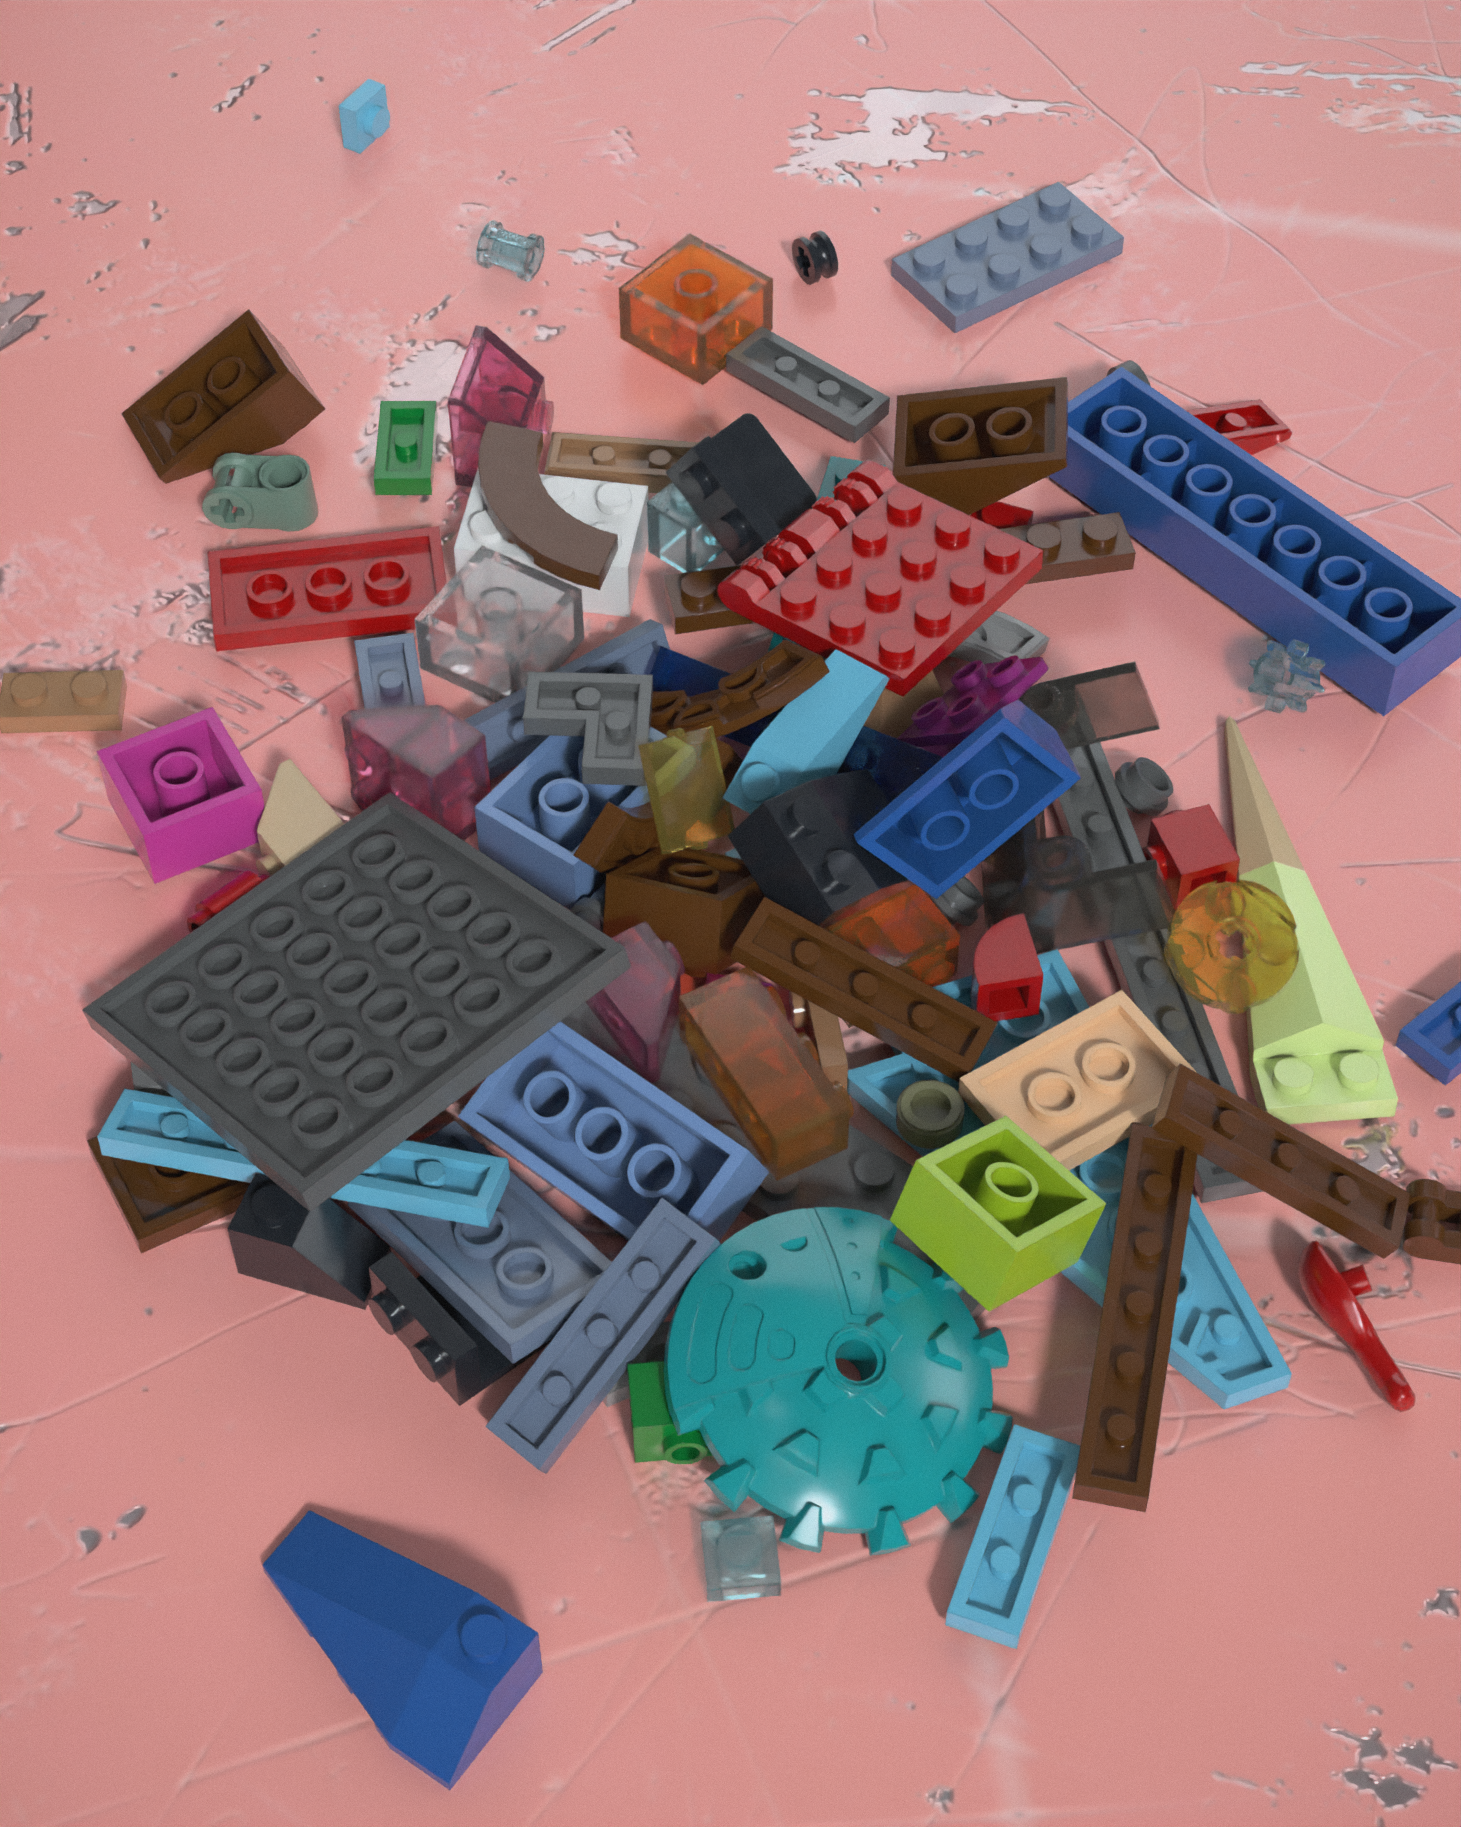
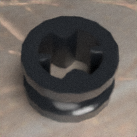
(815, 257)

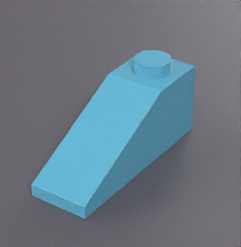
(809, 734)

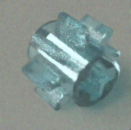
(1270, 671)

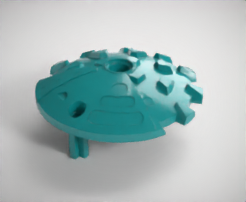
(762, 1383)

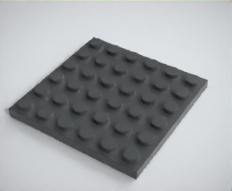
(354, 996)

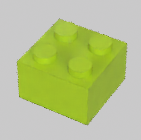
(997, 1212)

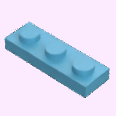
(1014, 1537)

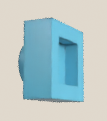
(364, 116)

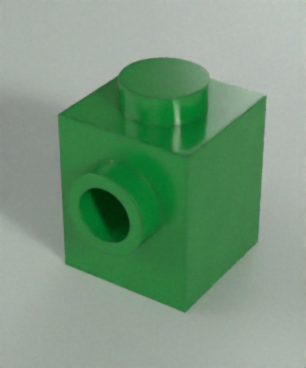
(651, 1423)

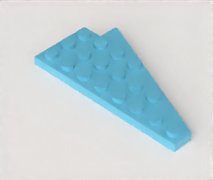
(1216, 1327)

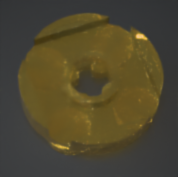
(1228, 908)

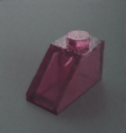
(643, 1001)

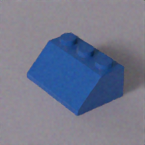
(972, 800)

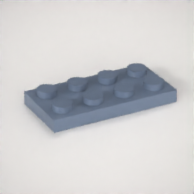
(1006, 257)
(506, 1279)

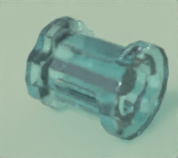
(510, 250)

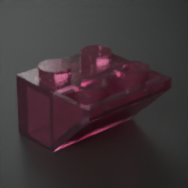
(422, 759)

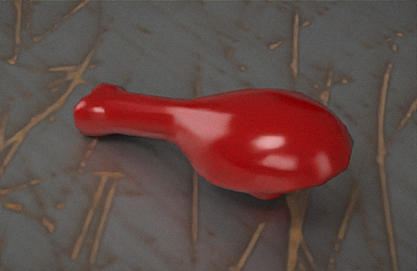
(1334, 1300)

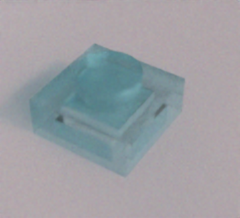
(740, 1558)

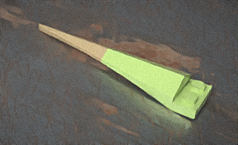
(1316, 1040)

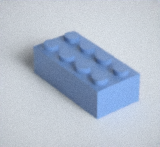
(610, 1137)

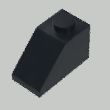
(301, 1249)

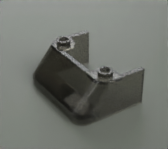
(1055, 876)

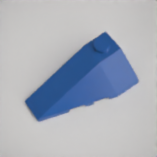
(411, 1645)

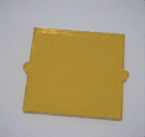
(686, 789)

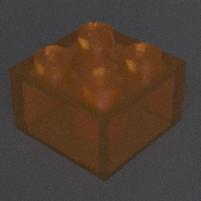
(694, 307)

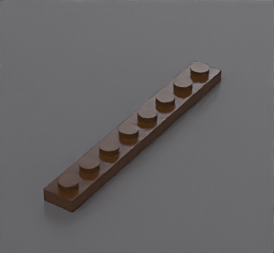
(1069, 551)

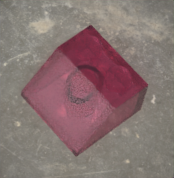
(497, 388)

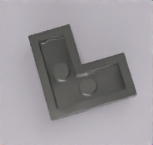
(605, 709)

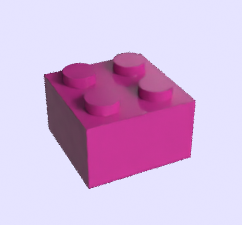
(183, 794)

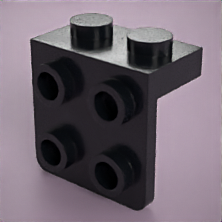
(742, 486)
(434, 1332)

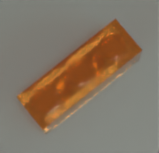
(765, 1072)

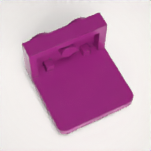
(974, 697)

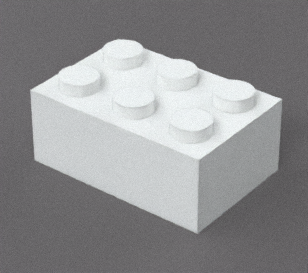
(601, 504)

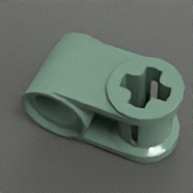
(266, 490)

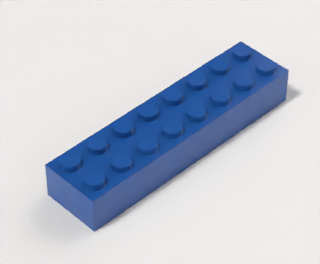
(1259, 541)

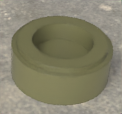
(929, 1114)

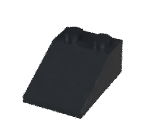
(806, 850)

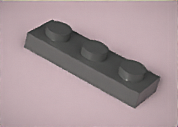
(808, 384)

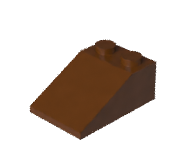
(226, 398)
(981, 440)

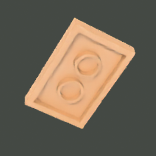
(1078, 1081)

